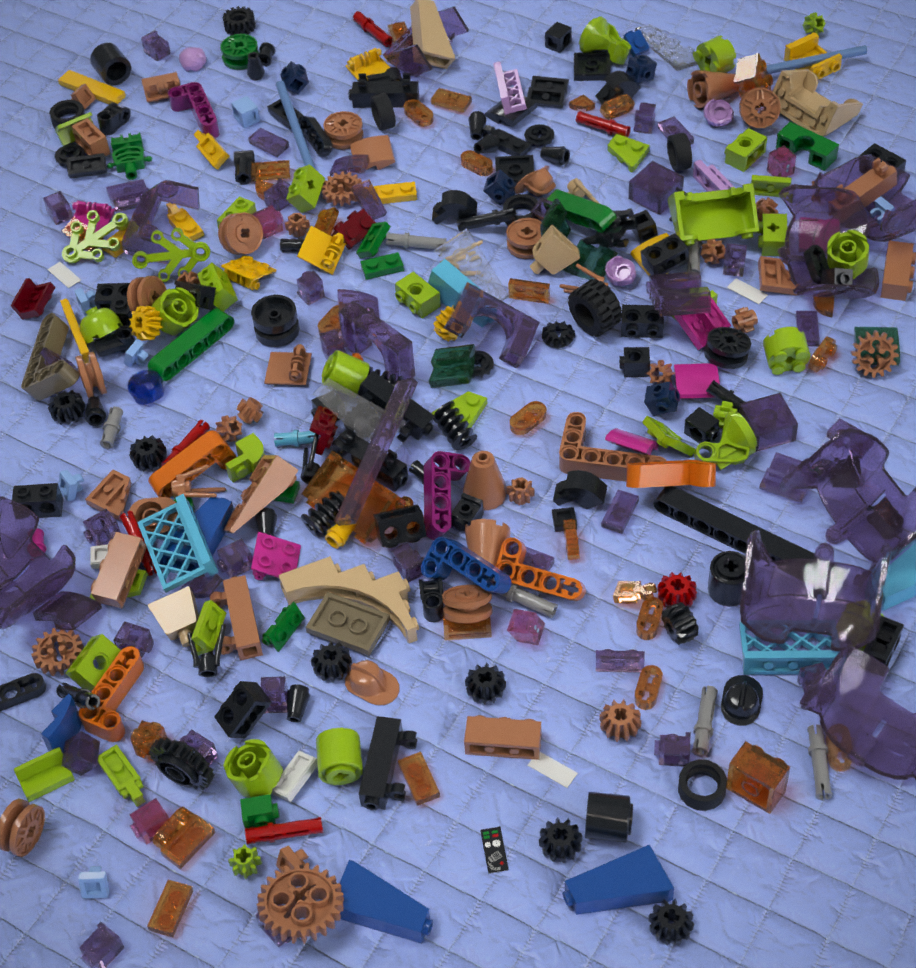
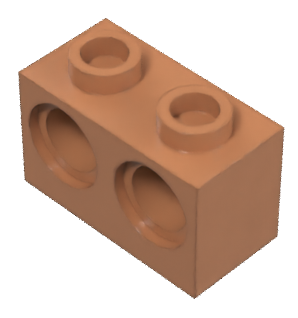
(90, 138)

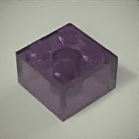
(653, 187)
(770, 421)

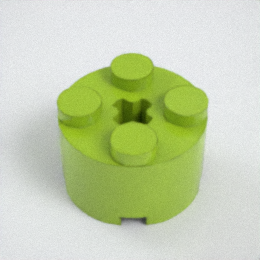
(715, 55)
(848, 251)
(177, 310)
(786, 350)
(253, 768)

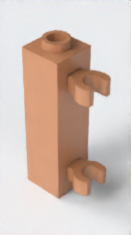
(874, 182)
(242, 617)

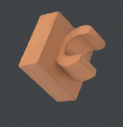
(83, 95)
(289, 858)

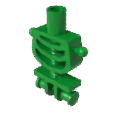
(128, 155)

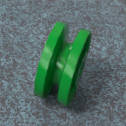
(236, 50)

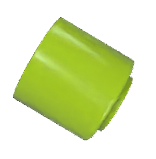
(345, 370)
(339, 756)

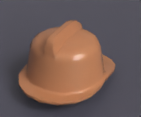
(537, 182)
(149, 506)
(372, 683)

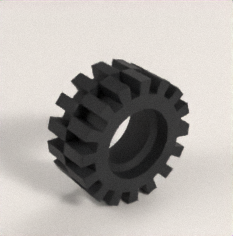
(239, 21)

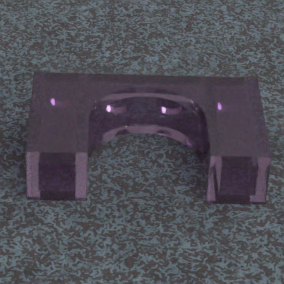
(678, 294)
(517, 326)
(362, 328)

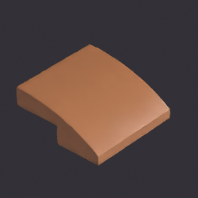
(377, 148)

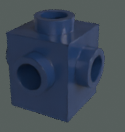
(641, 68)
(294, 77)
(499, 187)
(662, 398)

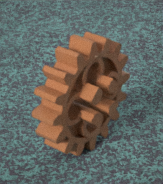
(339, 187)
(882, 363)
(46, 646)

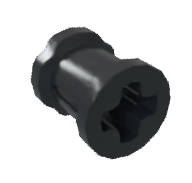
(267, 50)

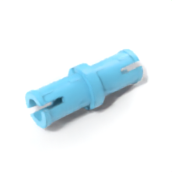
(294, 438)

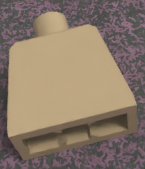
(553, 252)
(176, 614)

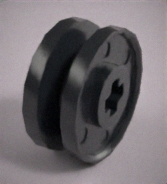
(727, 347)

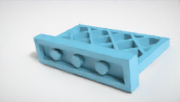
(195, 540)
(783, 662)

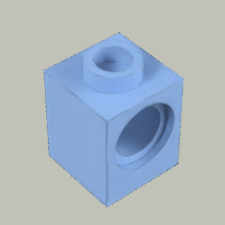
(245, 112)

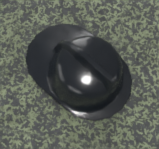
(741, 700)

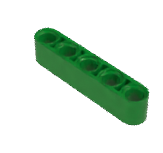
(584, 212)
(191, 343)

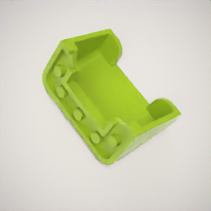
(714, 214)

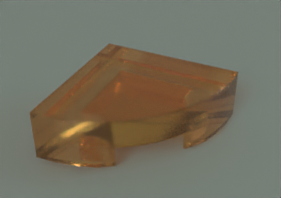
(582, 102)
(261, 187)
(824, 305)

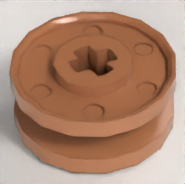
(752, 99)
(343, 129)
(240, 233)
(523, 236)
(144, 291)
(91, 374)
(467, 604)
(21, 827)

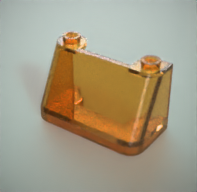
(337, 475)

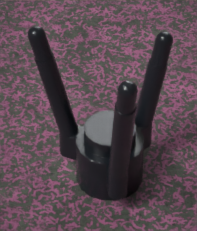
(310, 468)
(207, 662)

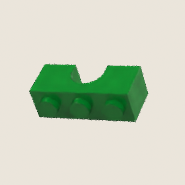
(821, 150)

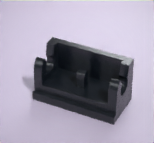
(203, 294)

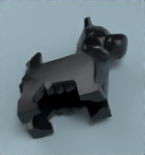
(613, 234)

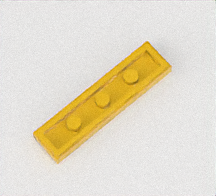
(100, 90)
(75, 330)

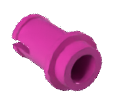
(38, 539)

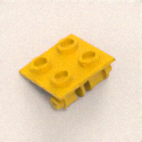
(370, 63)
(322, 249)
(247, 271)

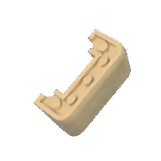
(807, 107)

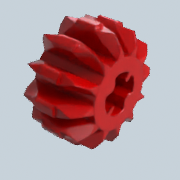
(676, 590)

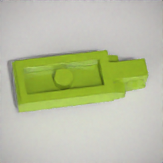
(121, 774)

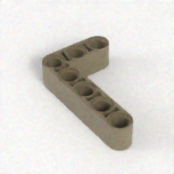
(44, 380)

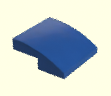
(66, 724)

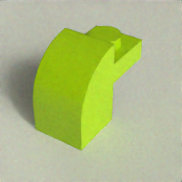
(249, 452)

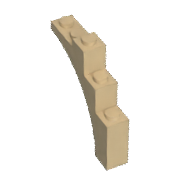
(356, 584)

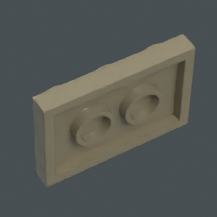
(348, 623)

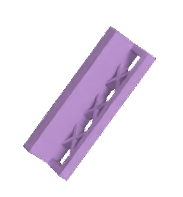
(506, 91)
(710, 177)

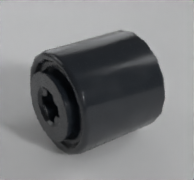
(110, 63)
(727, 578)
(608, 817)

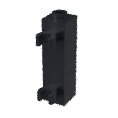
(397, 91)
(418, 418)
(352, 448)
(381, 763)

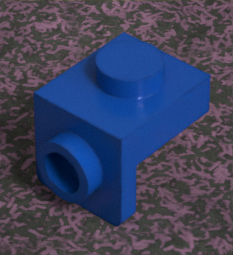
(637, 41)

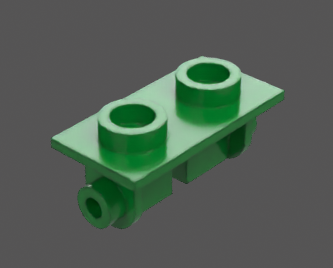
(285, 626)

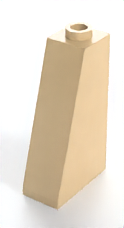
(430, 34)

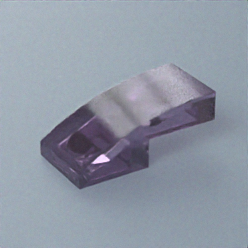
(350, 163)
(203, 586)

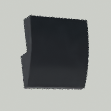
(548, 91)
(497, 113)

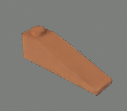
(268, 481)

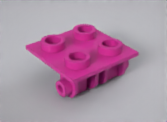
(104, 211)
(273, 556)

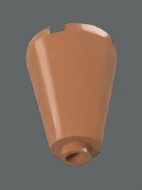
(709, 85)
(485, 480)
(486, 538)

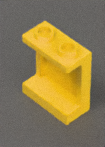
(808, 47)

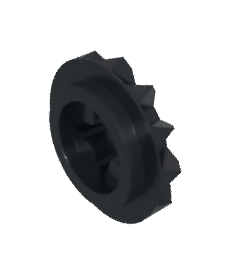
(532, 133)
(70, 150)
(551, 338)
(486, 364)

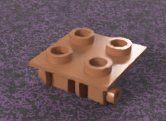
(157, 87)
(288, 367)

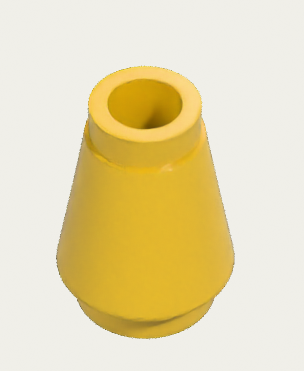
(338, 535)

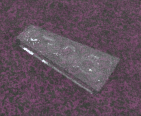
(351, 408)

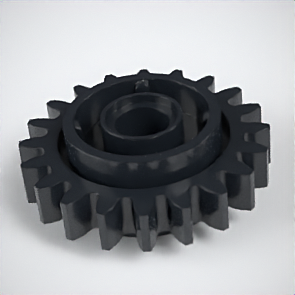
(181, 763)

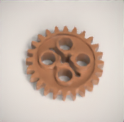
(300, 903)

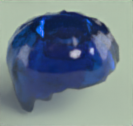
(146, 387)

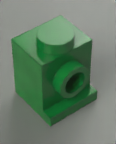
(259, 811)

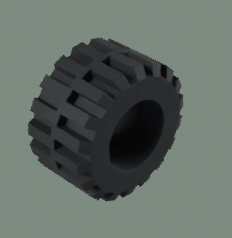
(595, 307)

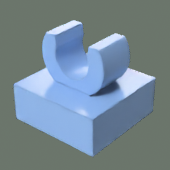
(881, 206)
(84, 300)
(136, 354)
(69, 484)
(94, 883)

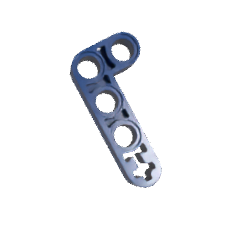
(450, 559)

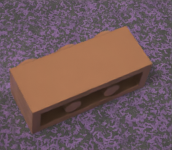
(898, 271)
(118, 570)
(503, 737)

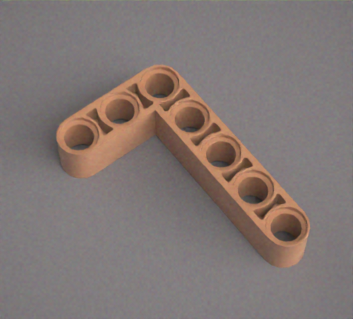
(600, 462)

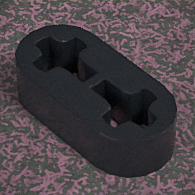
(815, 262)

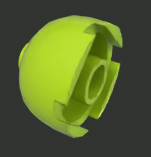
(98, 323)

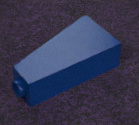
(212, 519)
(619, 884)
(381, 906)

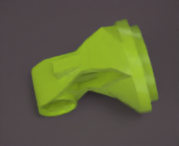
(602, 35)
(735, 444)

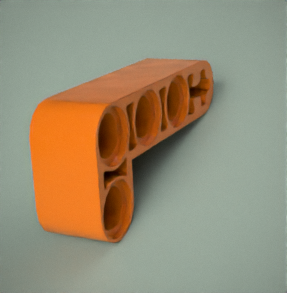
(204, 451)
(671, 474)
(541, 576)
(127, 668)

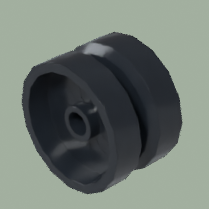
(275, 320)

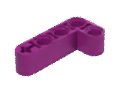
(193, 97)
(436, 519)

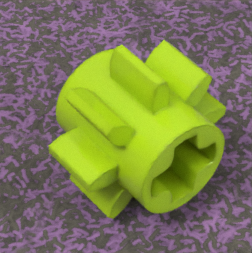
(814, 23)
(720, 411)
(238, 862)

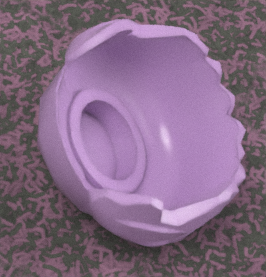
(192, 58)
(718, 113)
(620, 271)

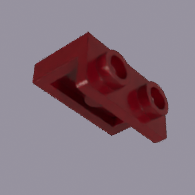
(354, 228)
(32, 299)
(324, 425)

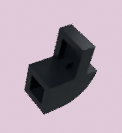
(617, 84)
(455, 204)
(583, 487)

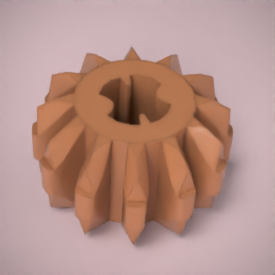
(620, 720)

